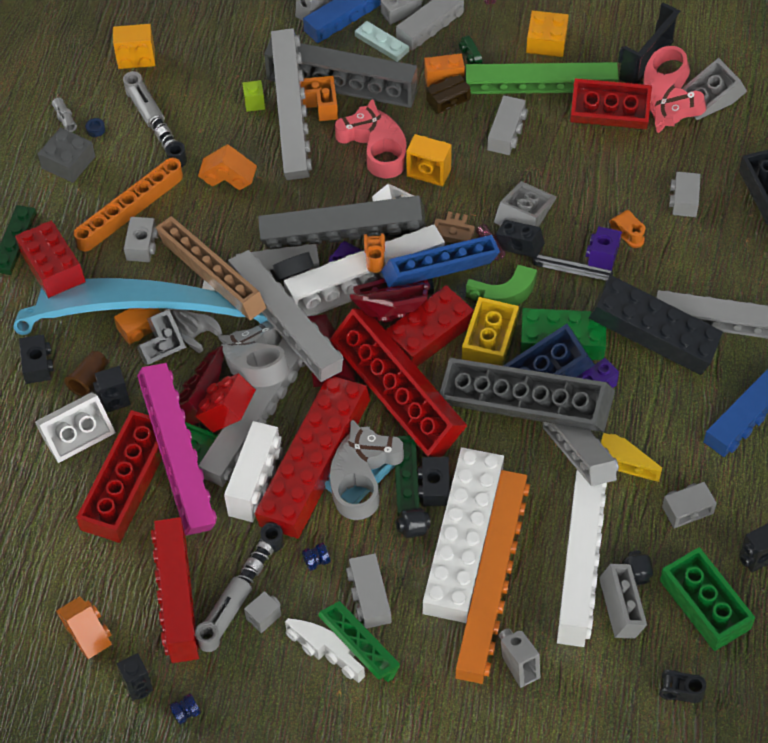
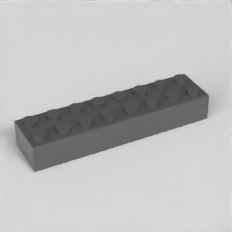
(356, 74)
(342, 222)
(528, 394)

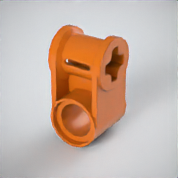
(631, 228)
(374, 248)

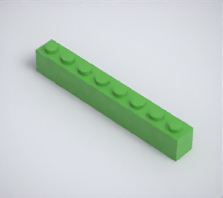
(535, 76)

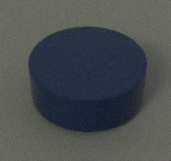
(95, 127)

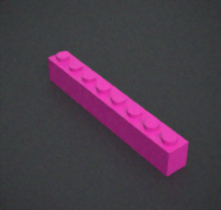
(176, 449)

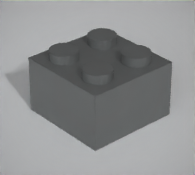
(66, 155)

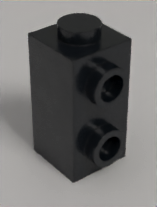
(135, 677)

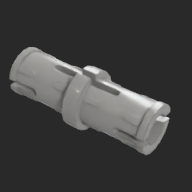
(64, 114)

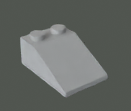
(718, 85)
(525, 205)

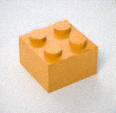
(547, 33)
(134, 46)
(428, 160)

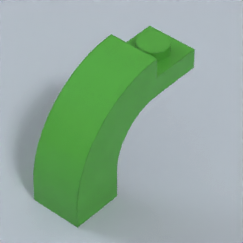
(511, 292)

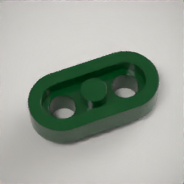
(469, 48)

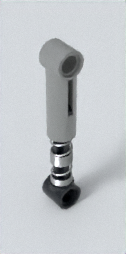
(153, 116)
(238, 589)

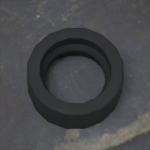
(293, 266)

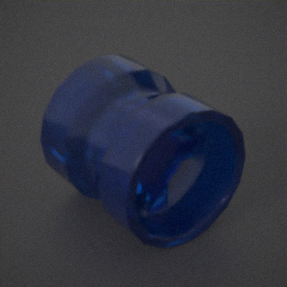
(316, 556)
(190, 707)

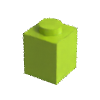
(253, 96)

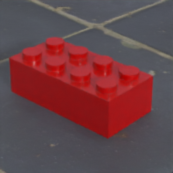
(611, 103)
(50, 259)
(431, 325)

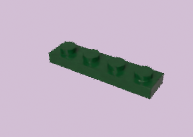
(9, 249)
(407, 477)

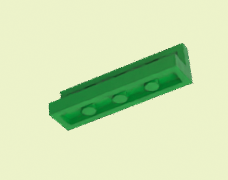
(360, 641)

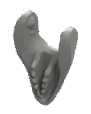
(193, 324)

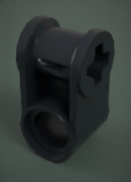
(681, 686)

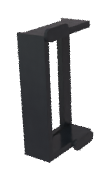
(634, 62)

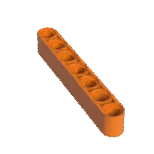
(128, 204)

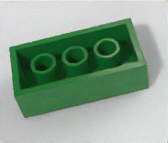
(540, 323)
(707, 599)

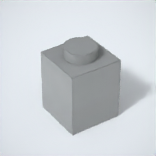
(263, 611)

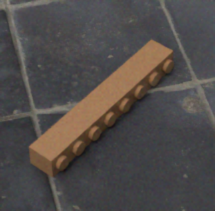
(211, 268)

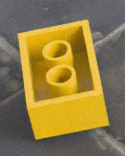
(490, 332)

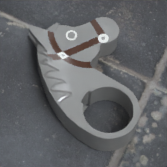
(255, 355)
(353, 464)

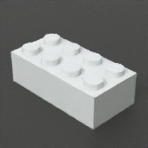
(253, 471)

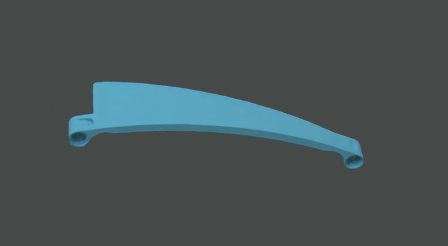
(120, 293)

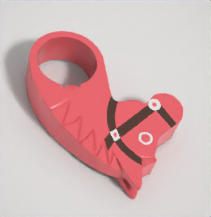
(668, 100)
(380, 133)

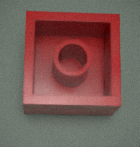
(225, 402)

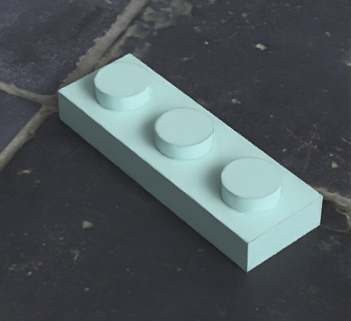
(381, 41)

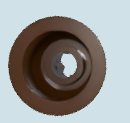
(82, 378)

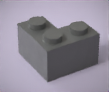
(166, 340)

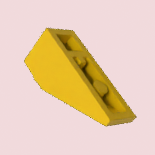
(630, 458)

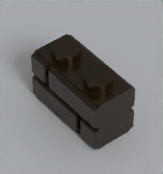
(448, 93)

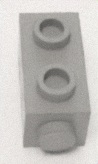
(399, 9)

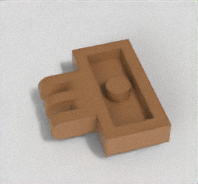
(455, 229)

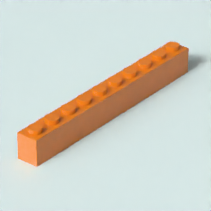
(491, 578)

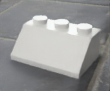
(75, 427)

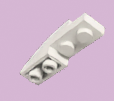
(320, 642)

